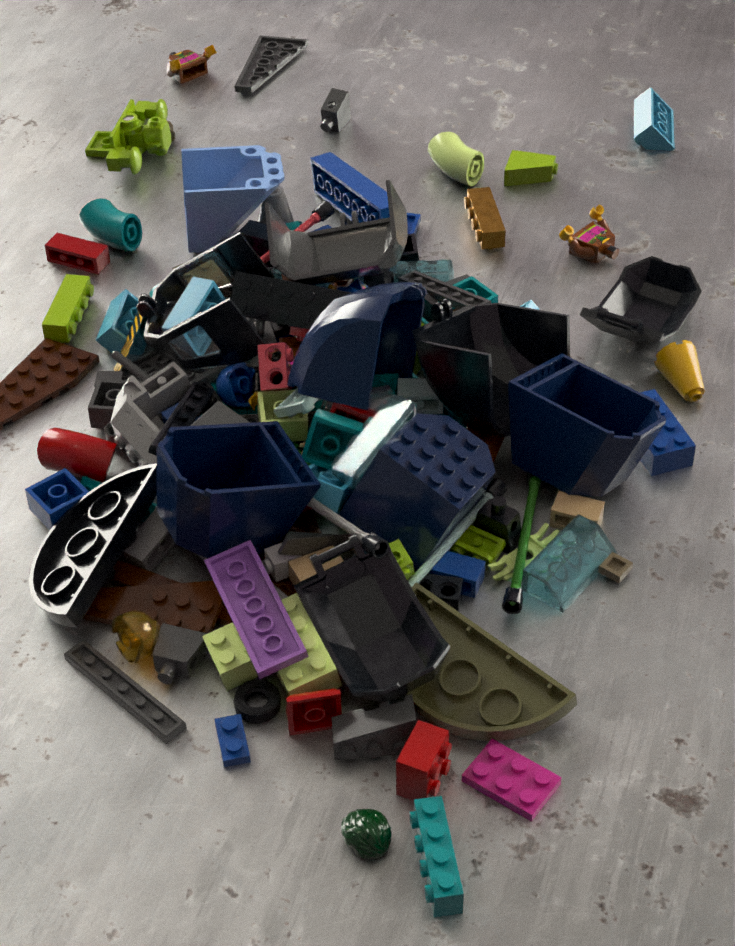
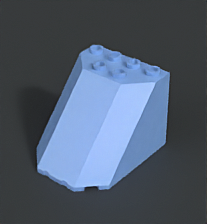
(225, 189)

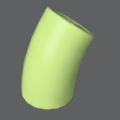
(456, 158)

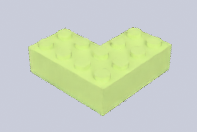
(305, 676)

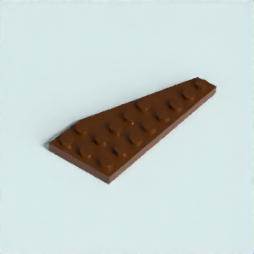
(42, 376)

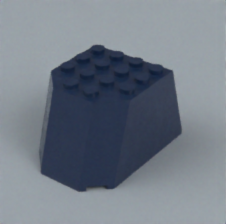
(579, 426)
(231, 485)
(421, 485)

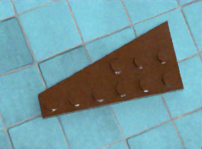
(177, 604)

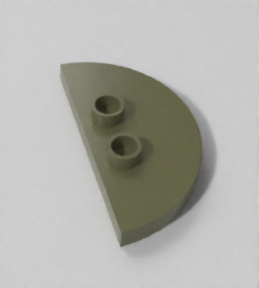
(485, 685)

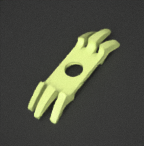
(534, 547)

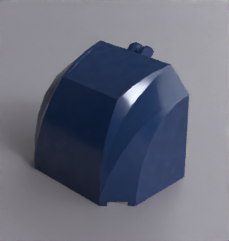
(358, 339)

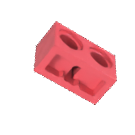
(269, 369)

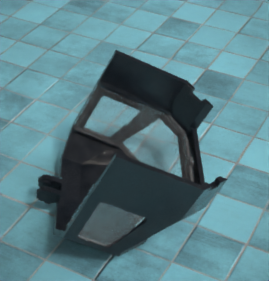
(217, 334)

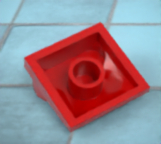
(312, 711)

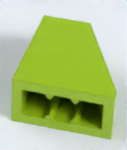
(529, 168)

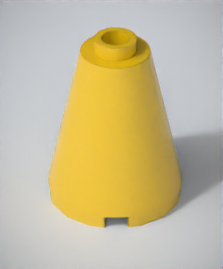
(681, 369)

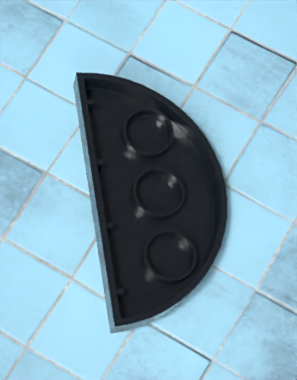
(87, 542)

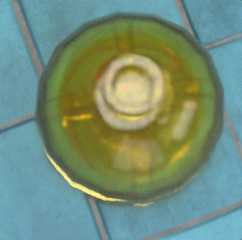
(136, 635)

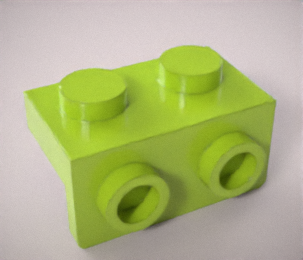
(479, 545)

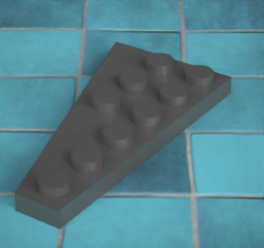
(266, 59)

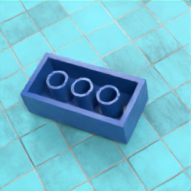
(671, 447)

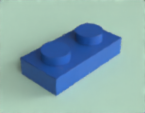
(232, 740)

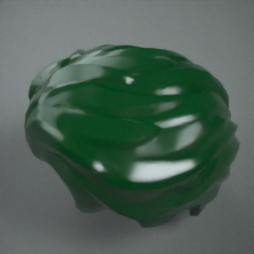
(366, 833)

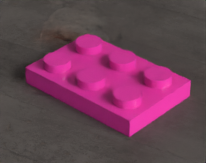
(511, 779)

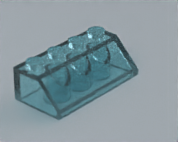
(377, 431)
(567, 564)

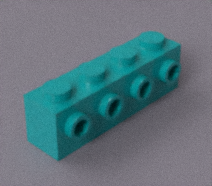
(438, 857)

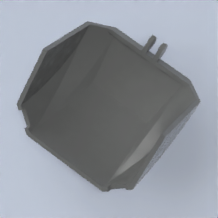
(339, 251)

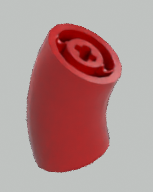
(76, 452)

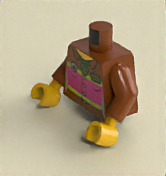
(188, 64)
(593, 241)

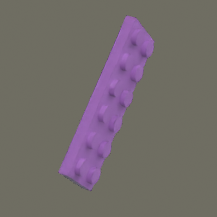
(256, 609)

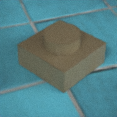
(615, 567)

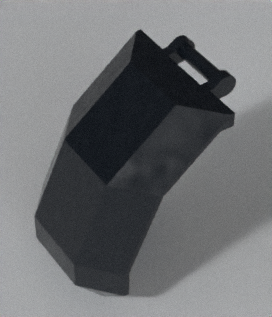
(647, 301)
(372, 623)

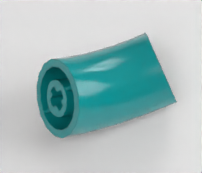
(111, 225)

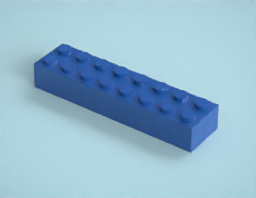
(348, 188)

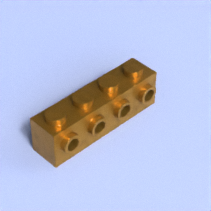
(485, 218)

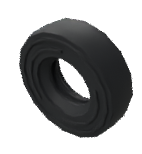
(253, 688)

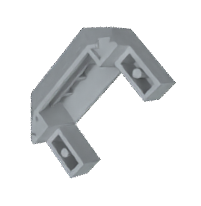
(137, 410)

